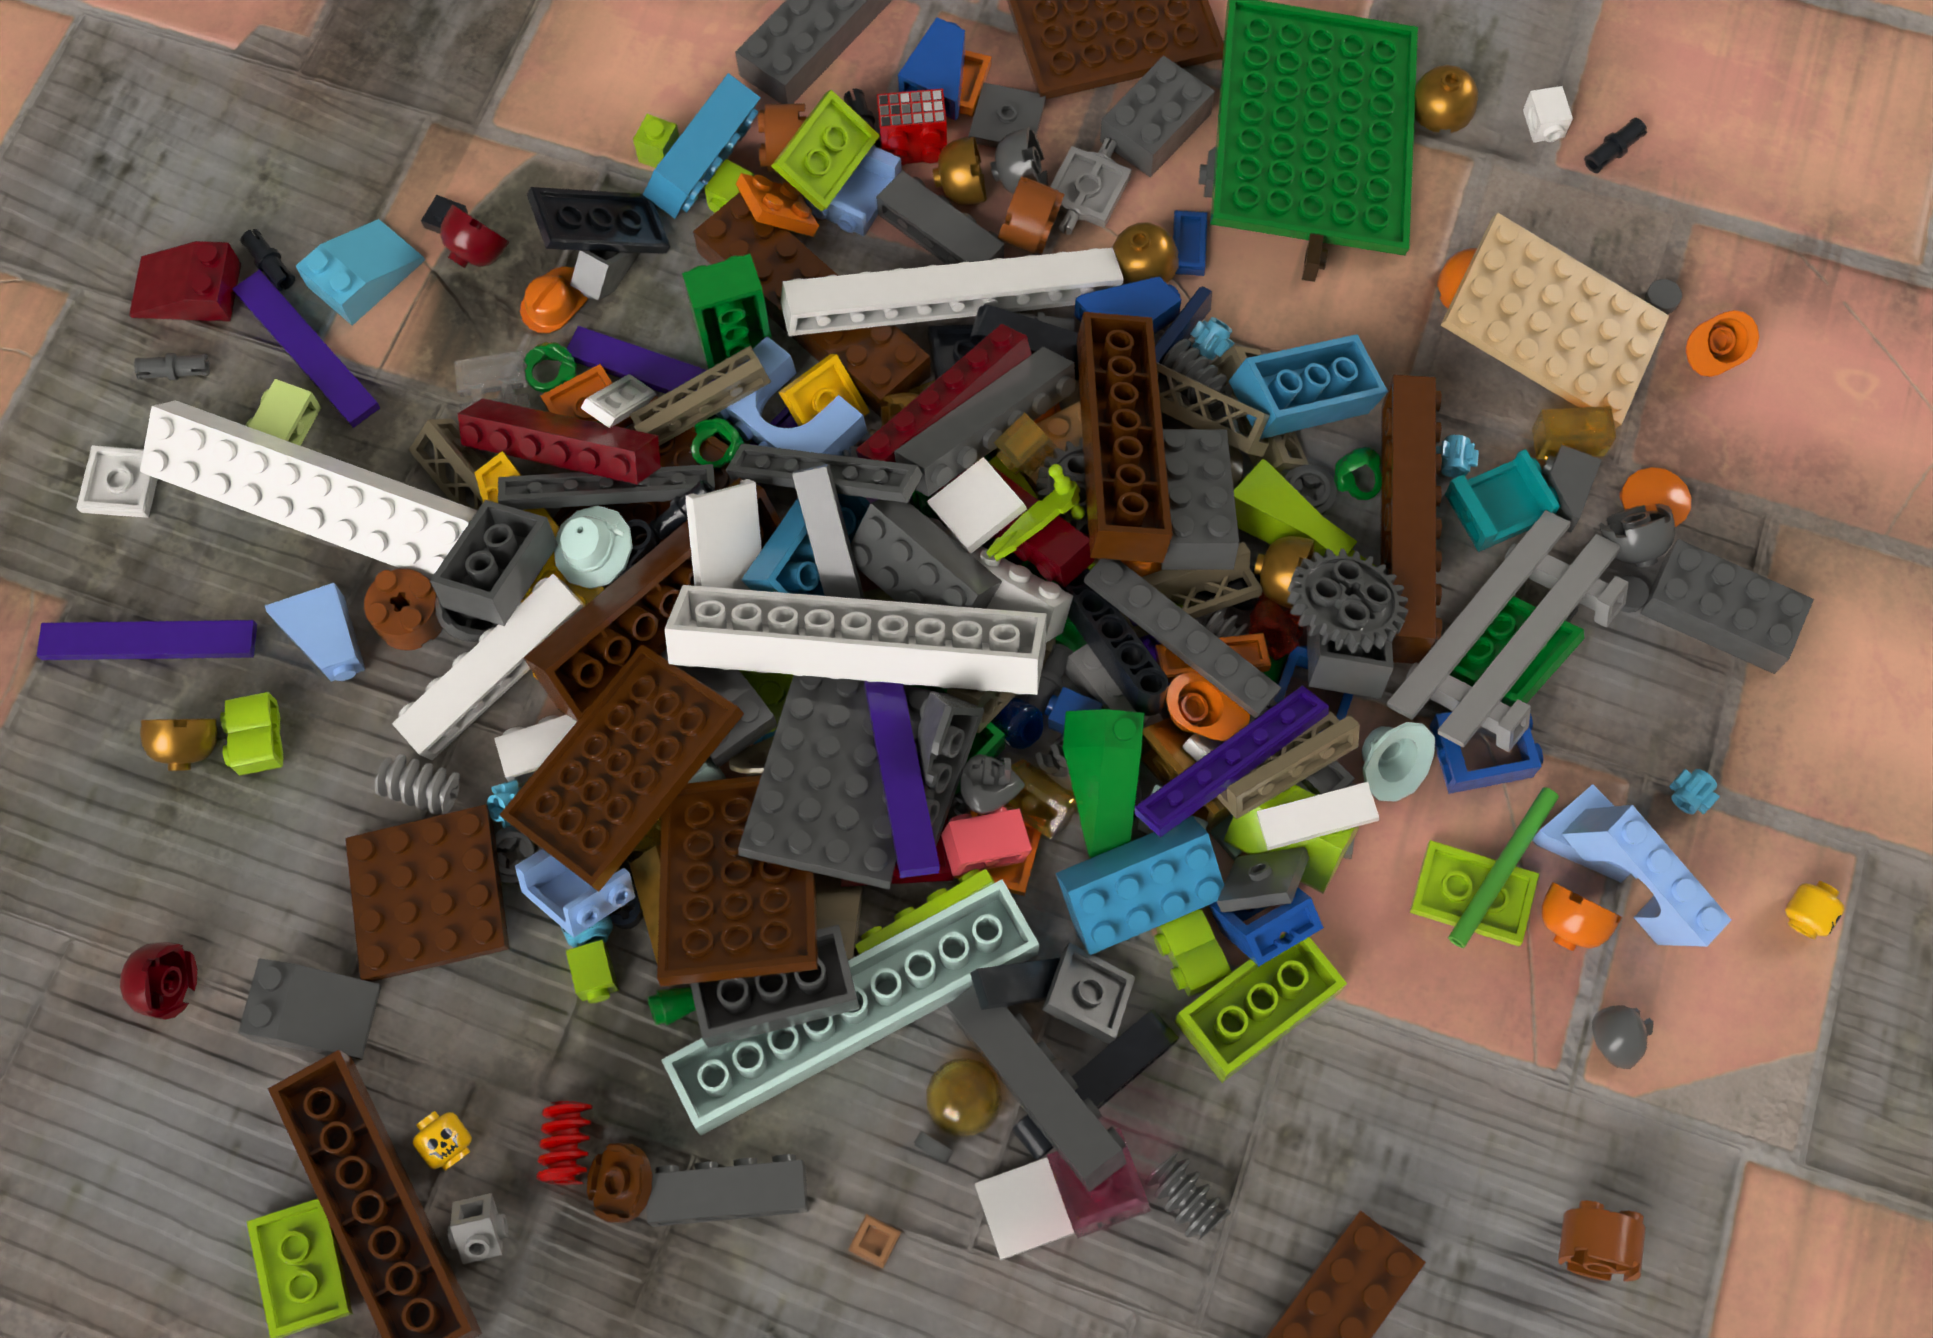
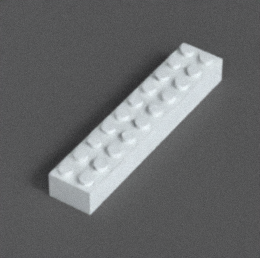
(301, 488)
(857, 639)

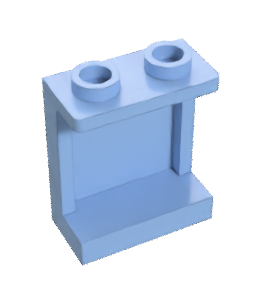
(856, 202)
(568, 897)

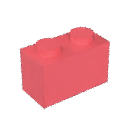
(985, 841)

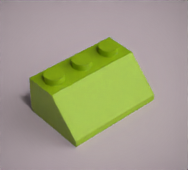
(1324, 851)

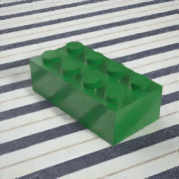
(727, 307)

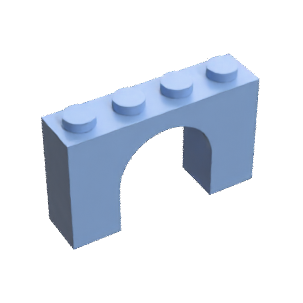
(827, 433)
(1681, 907)

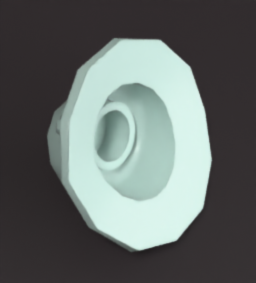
(593, 547)
(1397, 759)

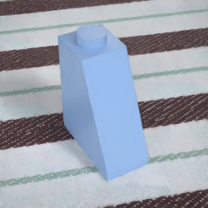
(321, 629)
(1551, 839)

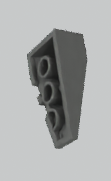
(942, 750)

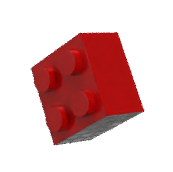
(913, 125)

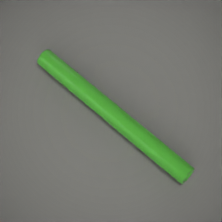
(1503, 867)

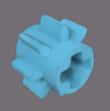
(1212, 338)
(1457, 455)
(1694, 791)
(502, 796)

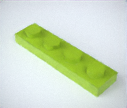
(936, 902)

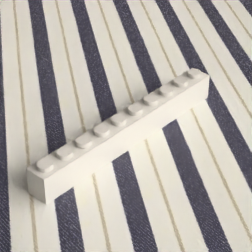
(945, 290)

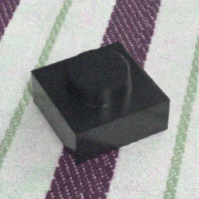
(436, 212)

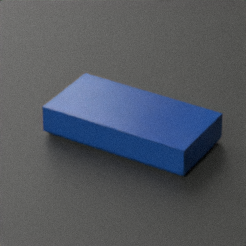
(1190, 240)

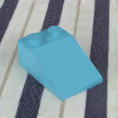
(358, 268)

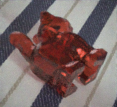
(1278, 627)

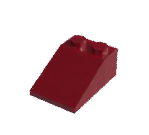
(187, 283)

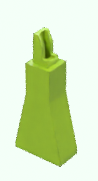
(1274, 509)

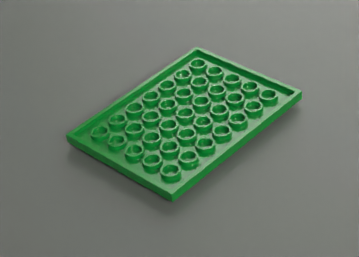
(1316, 126)

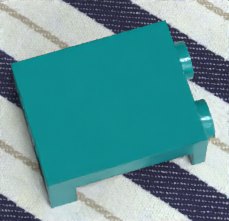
(1502, 501)

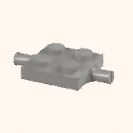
(1090, 185)

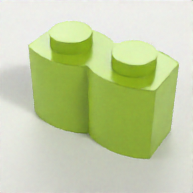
(252, 733)
(1193, 951)

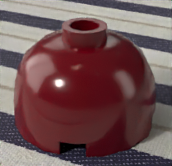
(470, 239)
(157, 979)

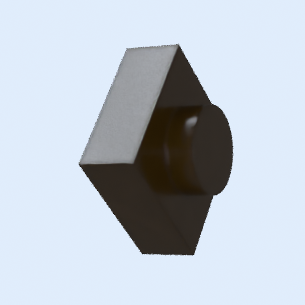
(1314, 257)

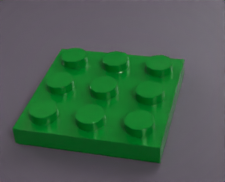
(1496, 638)

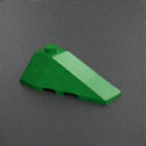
(1103, 768)

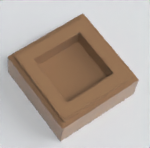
(874, 1241)

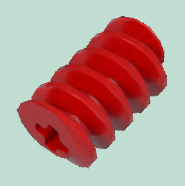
(563, 1142)

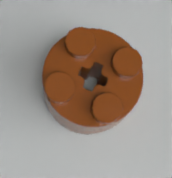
(779, 125)
(1031, 215)
(402, 608)
(1602, 1242)

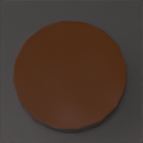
(619, 1183)

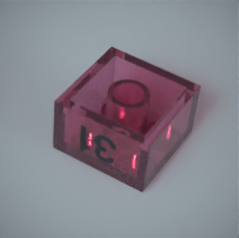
(1107, 1204)

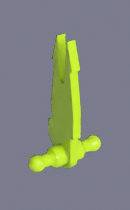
(1060, 500)

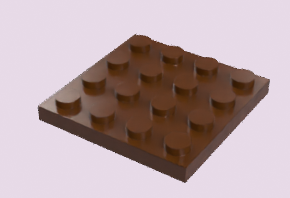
(426, 893)

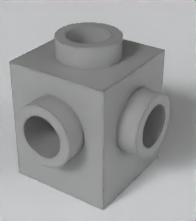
(477, 1229)

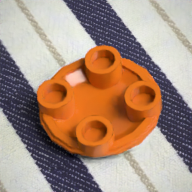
(1654, 487)

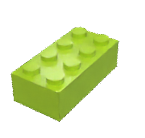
(1258, 1006)

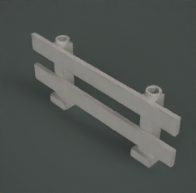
(1569, 587)

